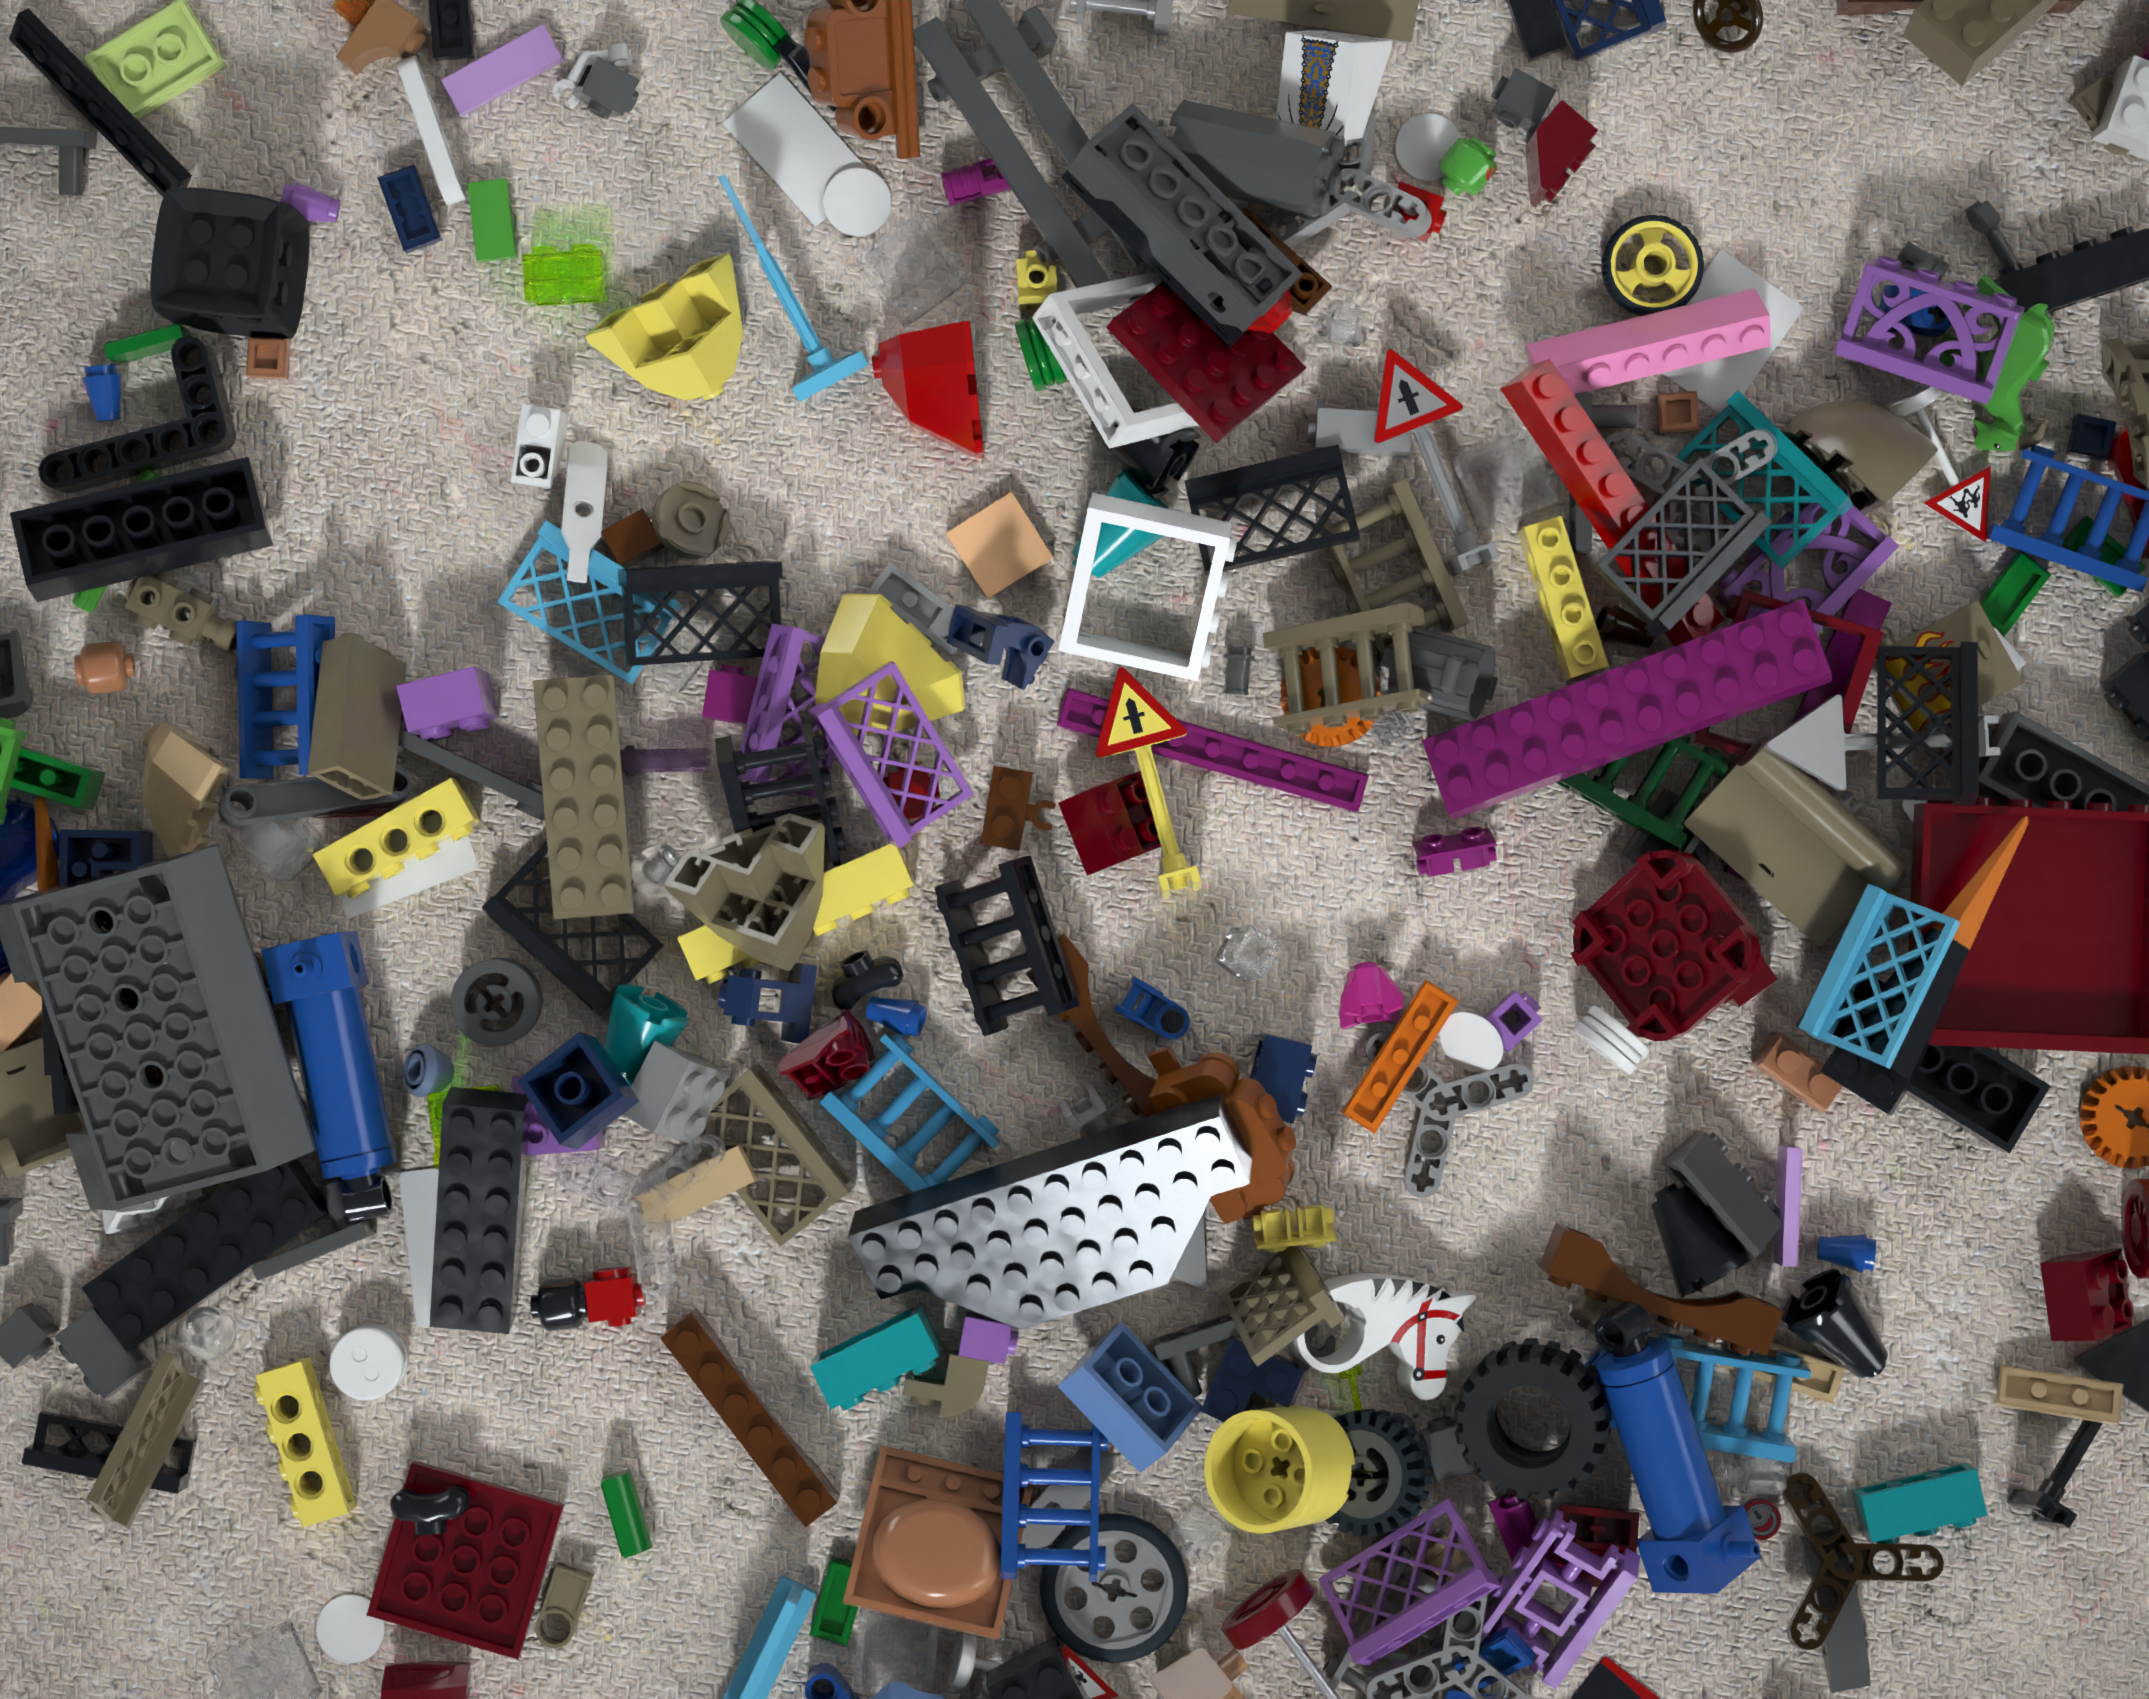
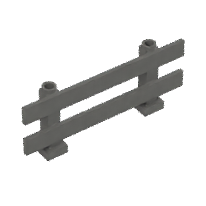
(961, 80)

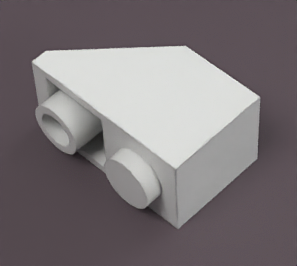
(538, 446)

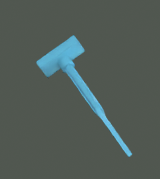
(825, 368)

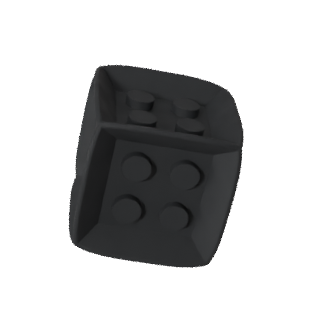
(229, 263)

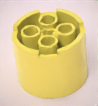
(1278, 1468)

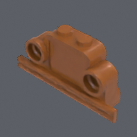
(866, 69)
(1255, 1115)

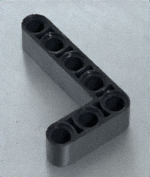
(157, 437)

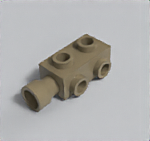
(171, 605)

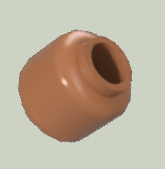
(104, 667)

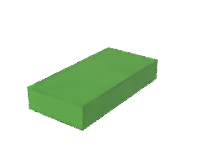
(492, 220)

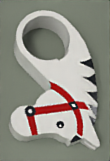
(1396, 1312)

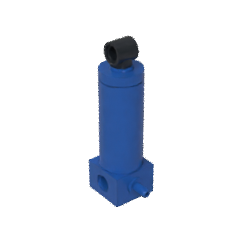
(337, 1064)
(1692, 1535)

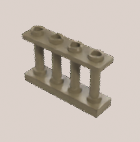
(1415, 539)
(1325, 636)

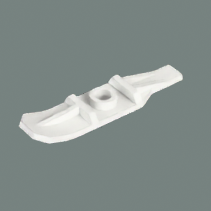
(586, 489)

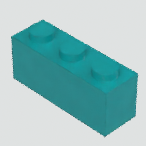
(1920, 1504)

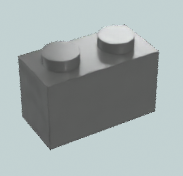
(100, 1354)

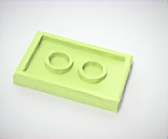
(156, 59)

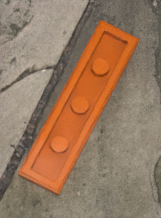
(1399, 1056)

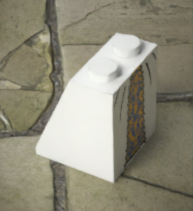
(1331, 80)

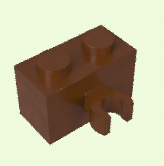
(1009, 809)

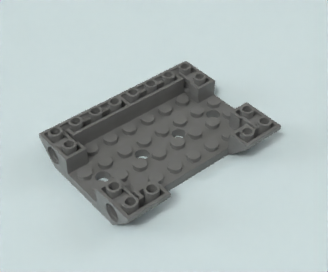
(196, 1019)

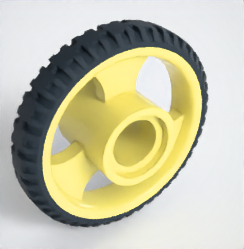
(1651, 230)

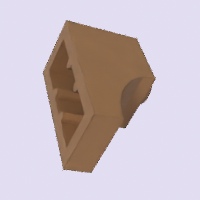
(382, 33)

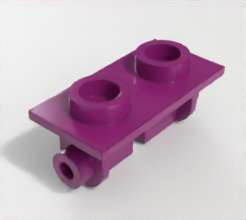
(1472, 846)
(1514, 1521)

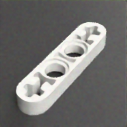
(431, 130)

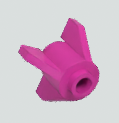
(1369, 997)

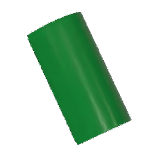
(626, 1513)

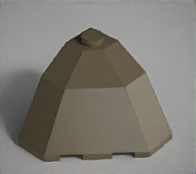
(758, 888)

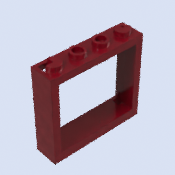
(1855, 681)

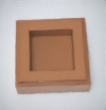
(268, 358)
(1677, 412)

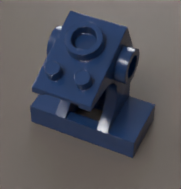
(1024, 642)
(741, 997)

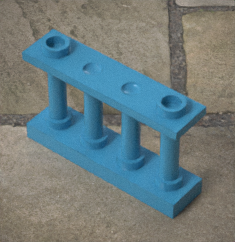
(873, 1132)
(1733, 1435)

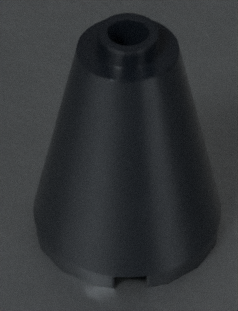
(1156, 459)
(1694, 1241)
(1836, 1323)

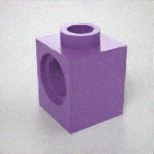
(987, 1339)

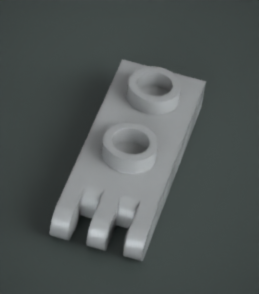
(916, 604)

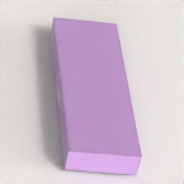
(502, 70)
(1788, 1201)

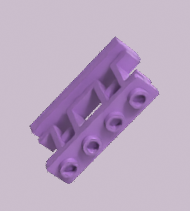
(1582, 1615)

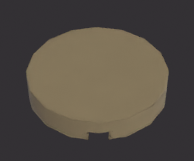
(690, 520)

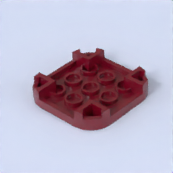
(1666, 945)

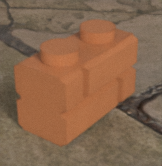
(1796, 1072)

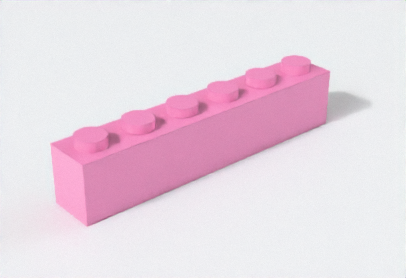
(1657, 342)

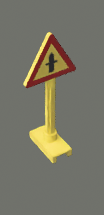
(1136, 723)

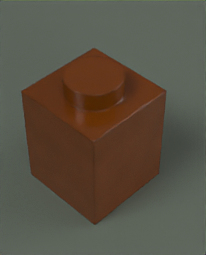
(632, 539)

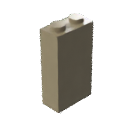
(357, 717)

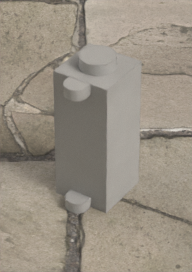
(1352, 432)

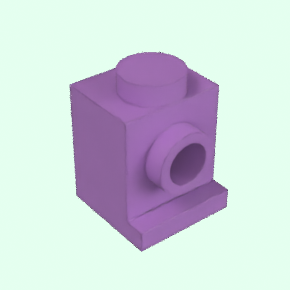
(1527, 1020)

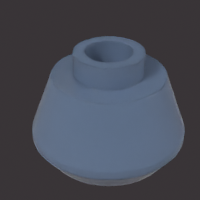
(427, 1070)

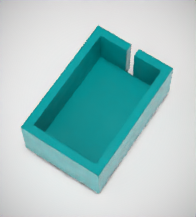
(876, 1358)

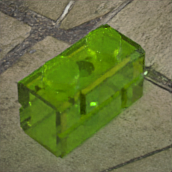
(565, 276)

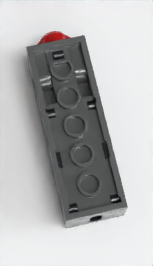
(1184, 227)

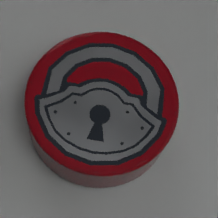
(1763, 1518)

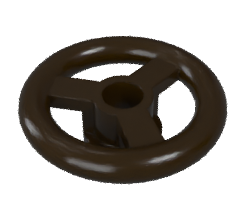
(1741, 13)

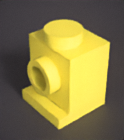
(1031, 294)

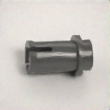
(1915, 257)
(1237, 670)

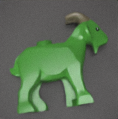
(2023, 362)

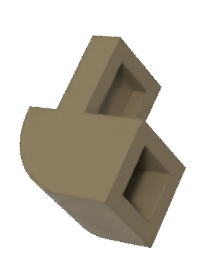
(957, 1392)

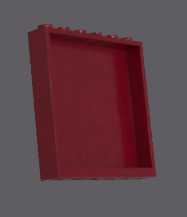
(2064, 935)

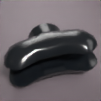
(864, 976)
(429, 1510)

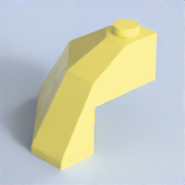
(682, 334)
(866, 638)

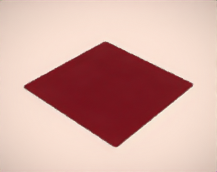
(362, 813)

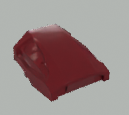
(829, 1056)
(425, 1680)

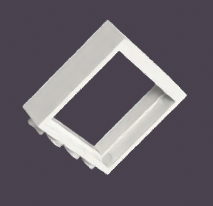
(1087, 369)
(1162, 522)

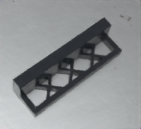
(90, 1464)

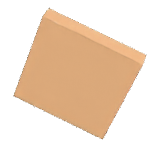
(999, 545)

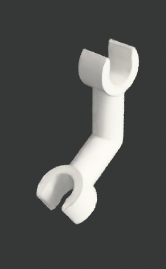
(615, 54)

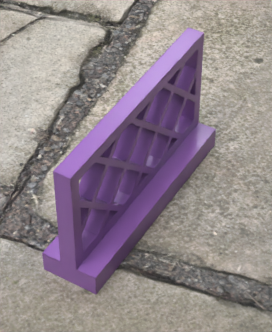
(773, 703)
(863, 773)
(1426, 1612)

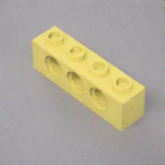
(1562, 598)
(339, 858)
(312, 1420)

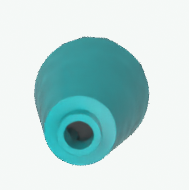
(1117, 542)
(637, 1023)

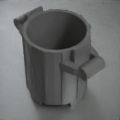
(1451, 670)

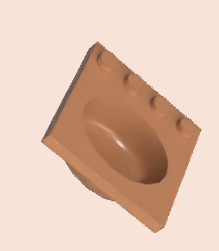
(933, 1544)

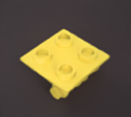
(1305, 1227)

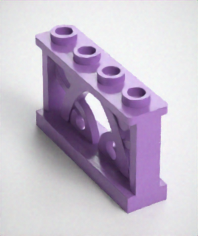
(1962, 375)
(1858, 560)

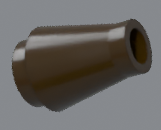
(1622, 627)

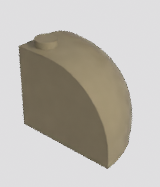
(1861, 449)

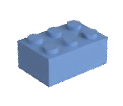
(1130, 1397)

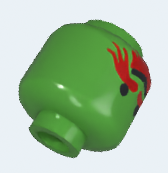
(1467, 166)

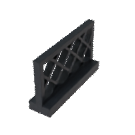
(1272, 478)
(1705, 572)
(691, 578)
(1963, 730)
(554, 957)

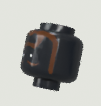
(559, 1304)

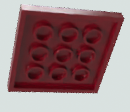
(1197, 367)
(478, 1576)

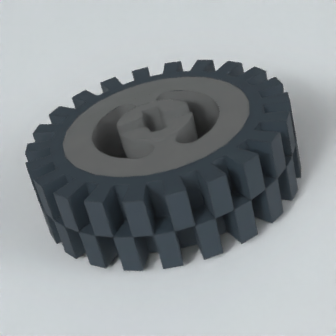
(1380, 1445)

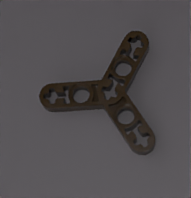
(1861, 1567)

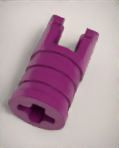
(972, 182)

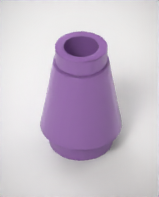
(311, 203)

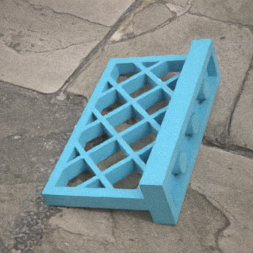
(600, 570)
(1848, 968)
(771, 1640)

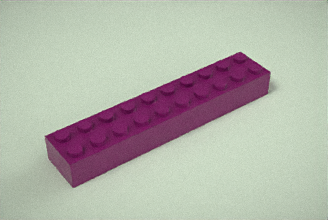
(1628, 709)

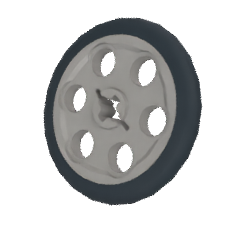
(1126, 1640)

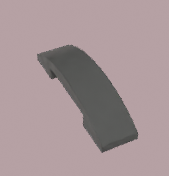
(1845, 1644)

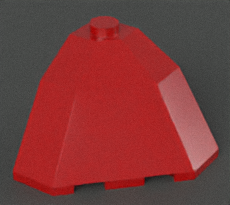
(934, 383)

